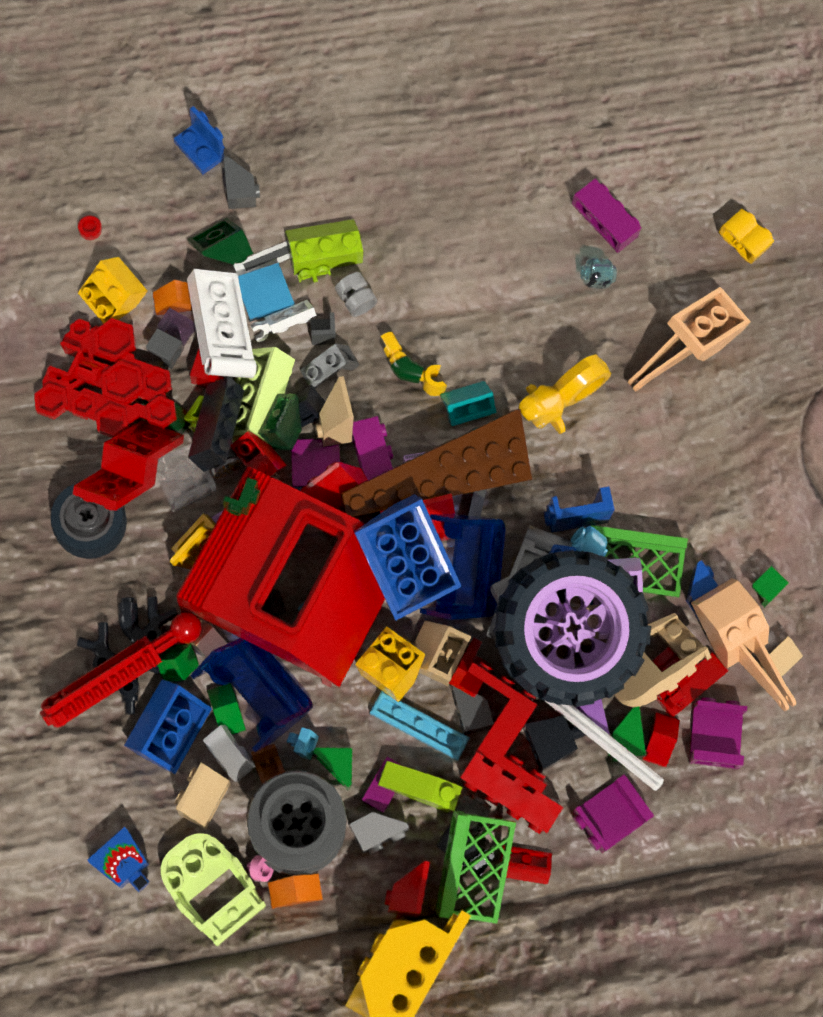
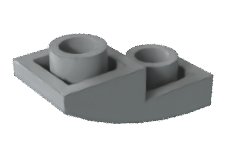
(228, 754)

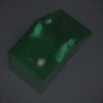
(282, 422)

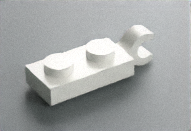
(283, 319)

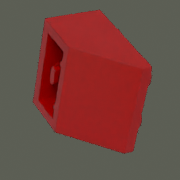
(332, 482)

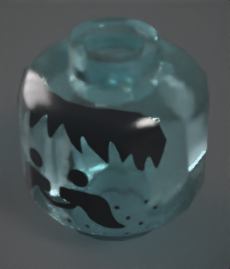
(598, 273)

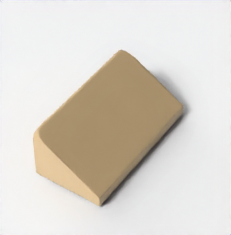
(784, 656)

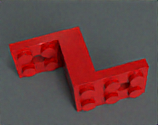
(508, 727)

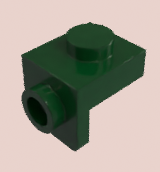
(248, 497)

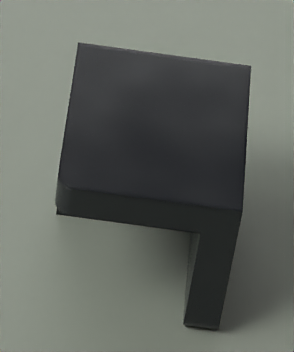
(310, 405)

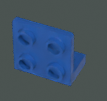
(201, 142)

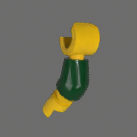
(409, 370)

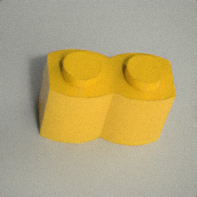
(746, 236)

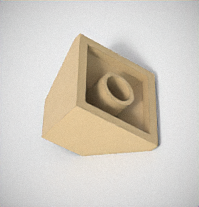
(336, 417)

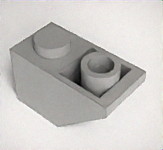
(376, 830)

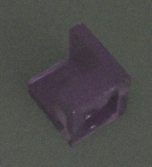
(177, 325)

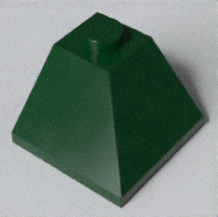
(222, 242)

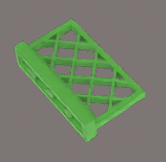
(654, 543)
(453, 868)

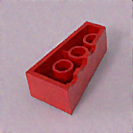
(512, 793)

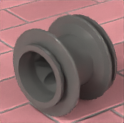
(297, 789)

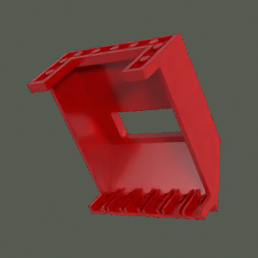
(247, 558)

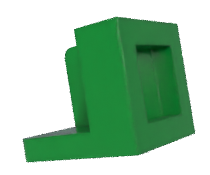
(769, 585)
(178, 662)

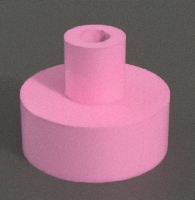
(259, 870)

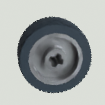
(84, 538)

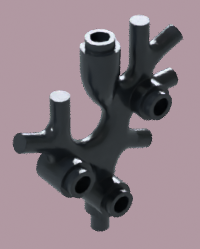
(129, 625)

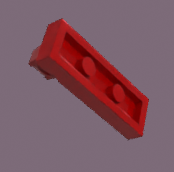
(706, 675)

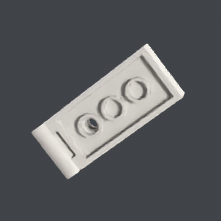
(221, 324)

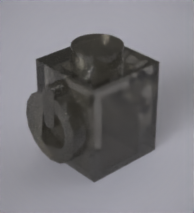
(475, 806)

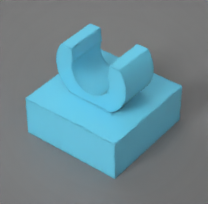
(304, 742)

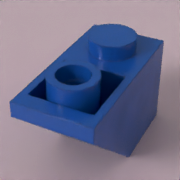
(701, 582)

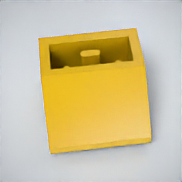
(112, 290)
(391, 664)

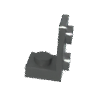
(328, 364)

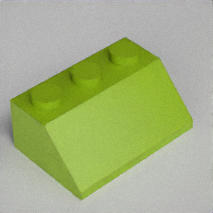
(325, 244)

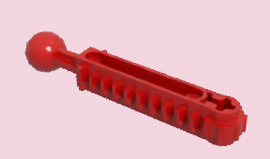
(117, 672)

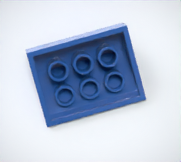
(407, 557)

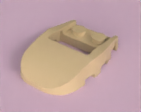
(650, 680)

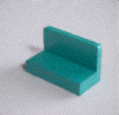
(469, 403)

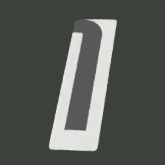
(264, 258)

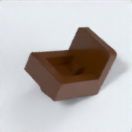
(267, 763)

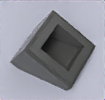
(274, 604)

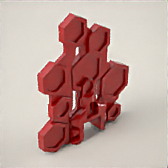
(119, 383)

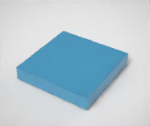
(264, 292)

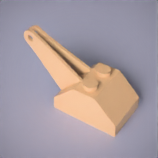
(704, 330)
(736, 631)

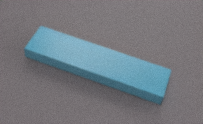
(419, 726)

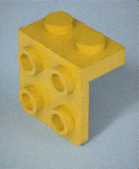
(192, 542)

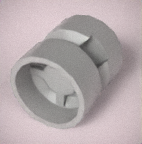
(356, 294)

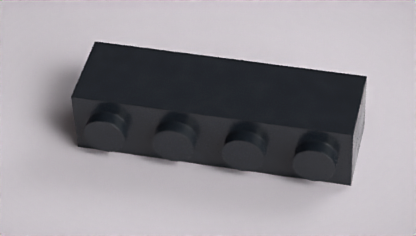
(216, 424)

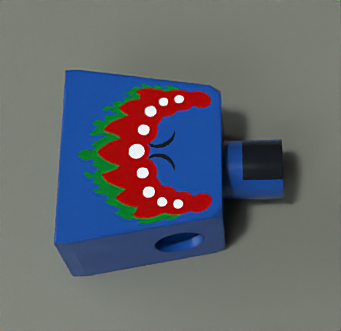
(121, 861)

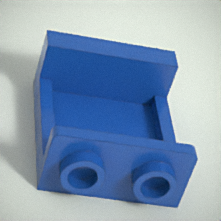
(580, 516)

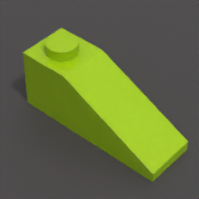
(420, 786)

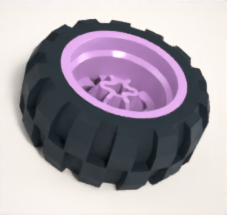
(619, 614)

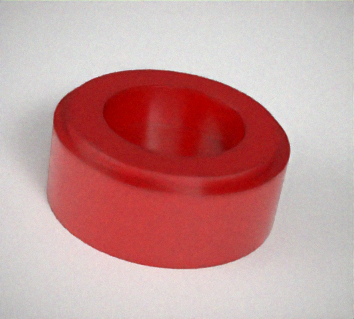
(89, 227)

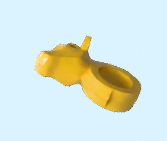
(547, 403)

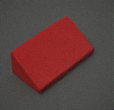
(528, 865)

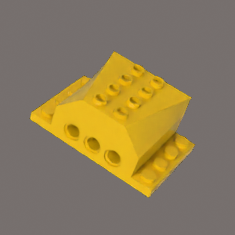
(404, 966)

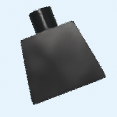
(551, 740)

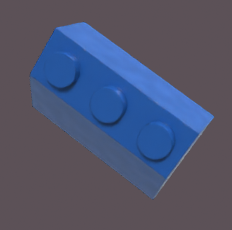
(168, 726)

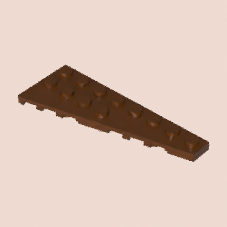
(466, 464)

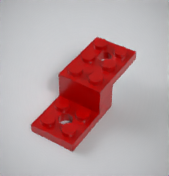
(128, 465)

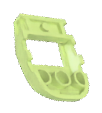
(196, 865)

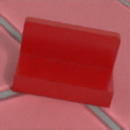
(462, 678)

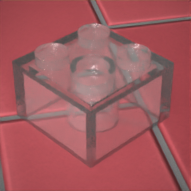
(183, 480)

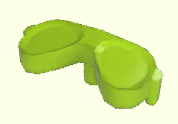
(307, 273)

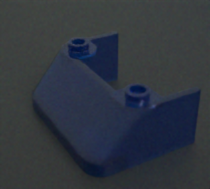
(476, 564)
(261, 683)

